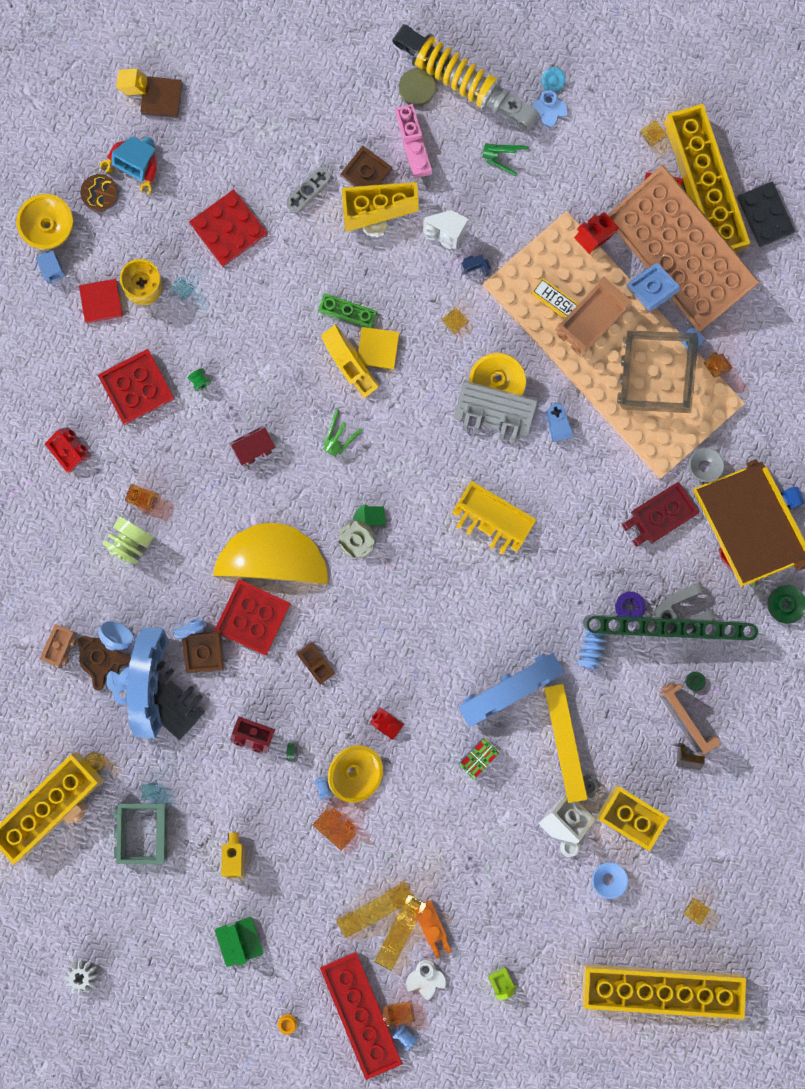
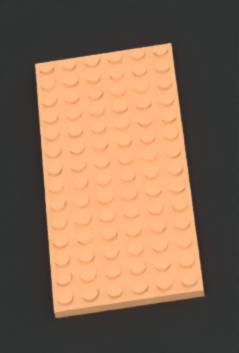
(656, 365)

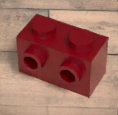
(252, 446)
(252, 735)

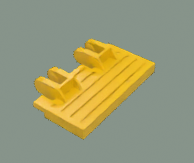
(494, 515)

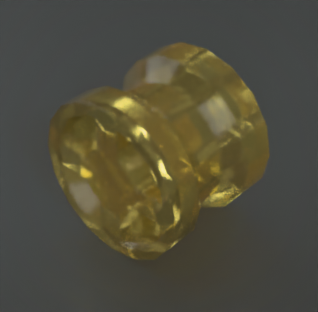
(92, 758)

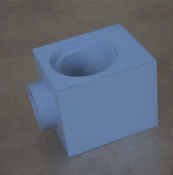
(50, 266)

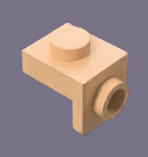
(76, 813)

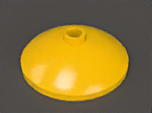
(38, 212)
(501, 364)
(363, 778)

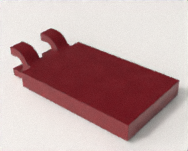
(661, 514)

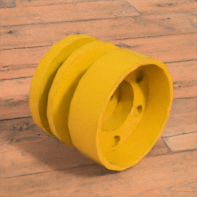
(136, 272)

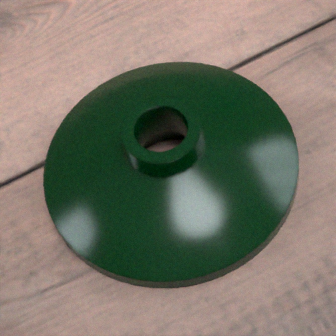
(795, 601)

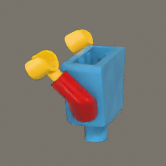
(135, 158)

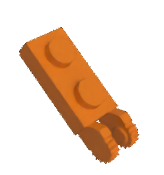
(433, 928)

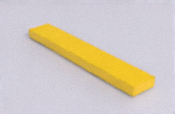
(565, 743)

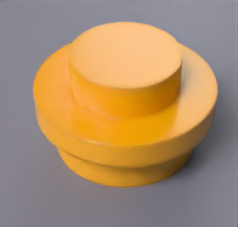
(287, 1024)

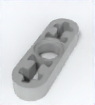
(308, 198)

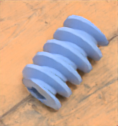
(592, 650)

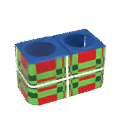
(479, 758)

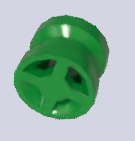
(199, 379)

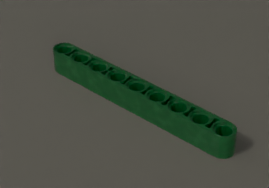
(679, 630)

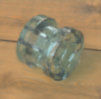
(182, 288)
(149, 791)

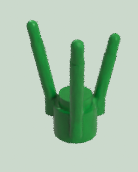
(492, 151)

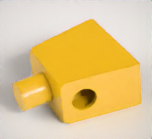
(234, 866)

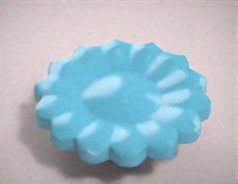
(553, 79)

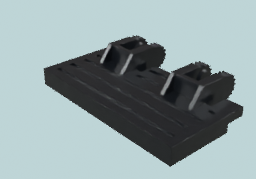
(174, 713)

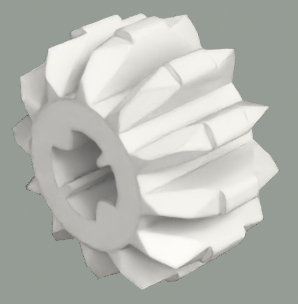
(83, 984)

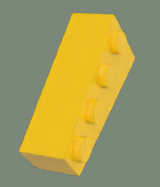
(377, 203)

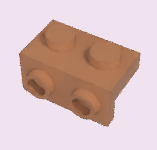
(59, 646)

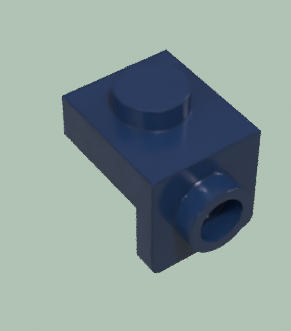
(472, 263)

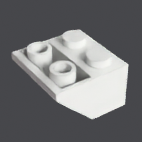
(446, 227)

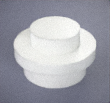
(569, 848)

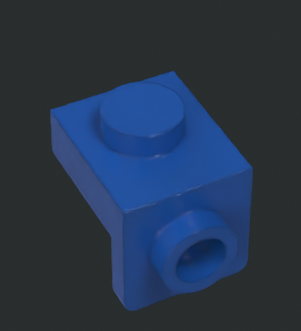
(792, 497)

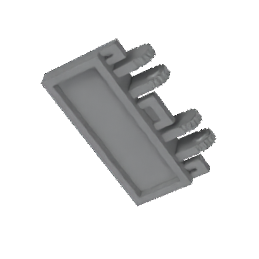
(496, 407)

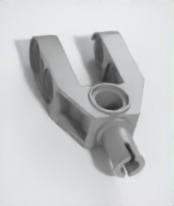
(667, 602)

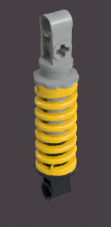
(464, 77)

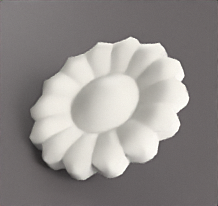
(376, 229)

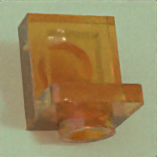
(717, 364)
(141, 497)
(398, 1013)

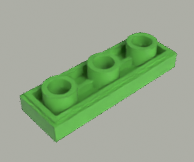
(336, 306)

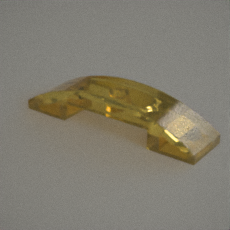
(373, 910)
(399, 932)

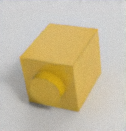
(131, 82)

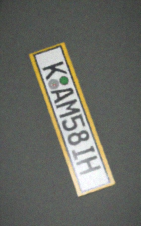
(554, 298)

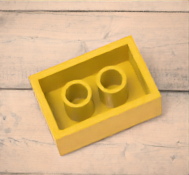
(632, 817)

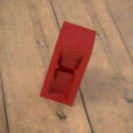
(595, 232)

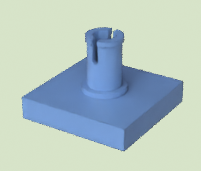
(653, 287)

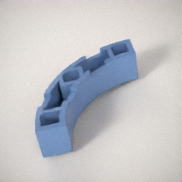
(143, 682)
(511, 689)

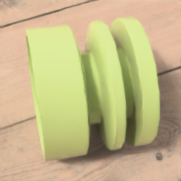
(127, 541)

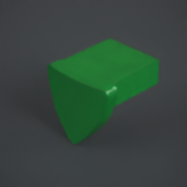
(371, 515)

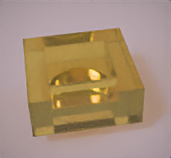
(653, 133)
(454, 320)
(696, 911)

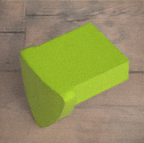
(502, 984)

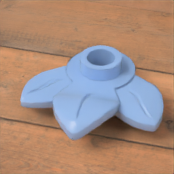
(550, 111)
(194, 626)
(116, 684)

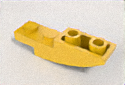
(348, 361)

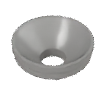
(715, 463)

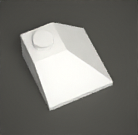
(567, 821)

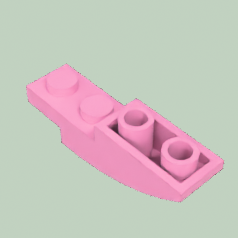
(413, 141)

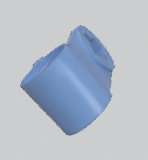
(559, 427)

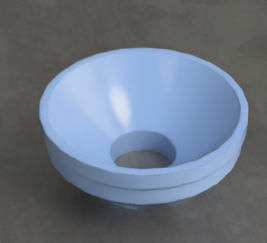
(115, 635)
(619, 884)

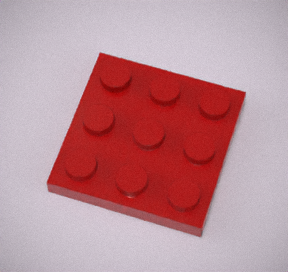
(228, 228)
(136, 387)
(252, 617)

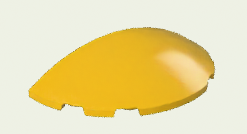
(272, 553)

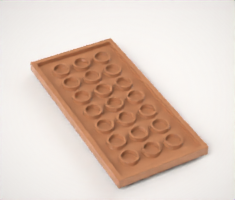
(670, 230)

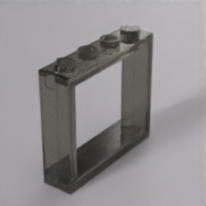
(686, 406)

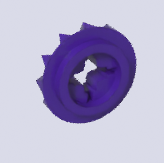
(637, 601)

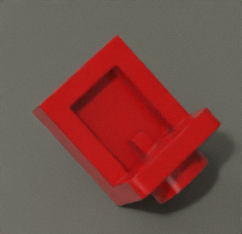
(386, 723)

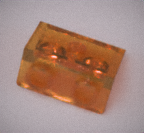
(335, 828)

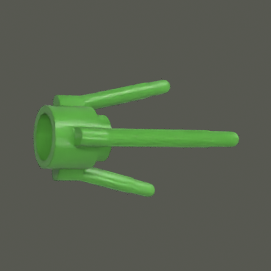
(332, 445)

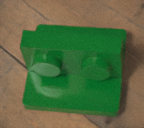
(239, 942)

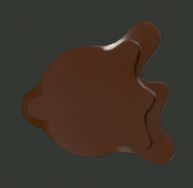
(99, 660)

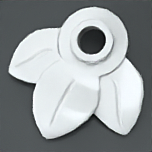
(427, 981)

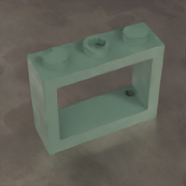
(120, 834)

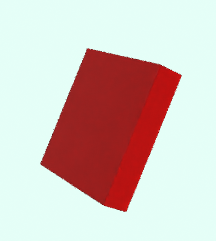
(100, 301)

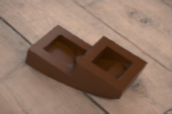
(315, 663)

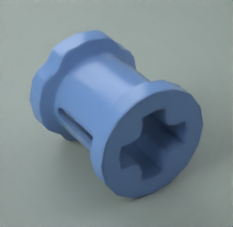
(323, 787)
(405, 1037)

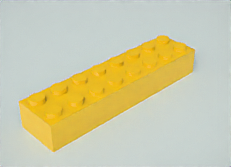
(705, 173)
(663, 991)

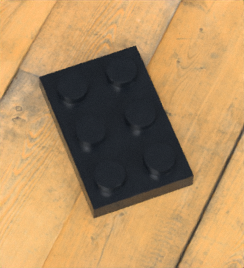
(766, 214)

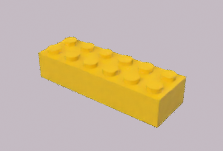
(47, 807)

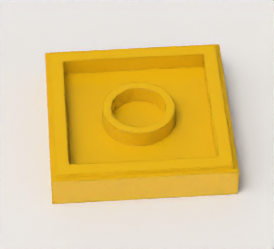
(378, 348)

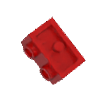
(67, 449)

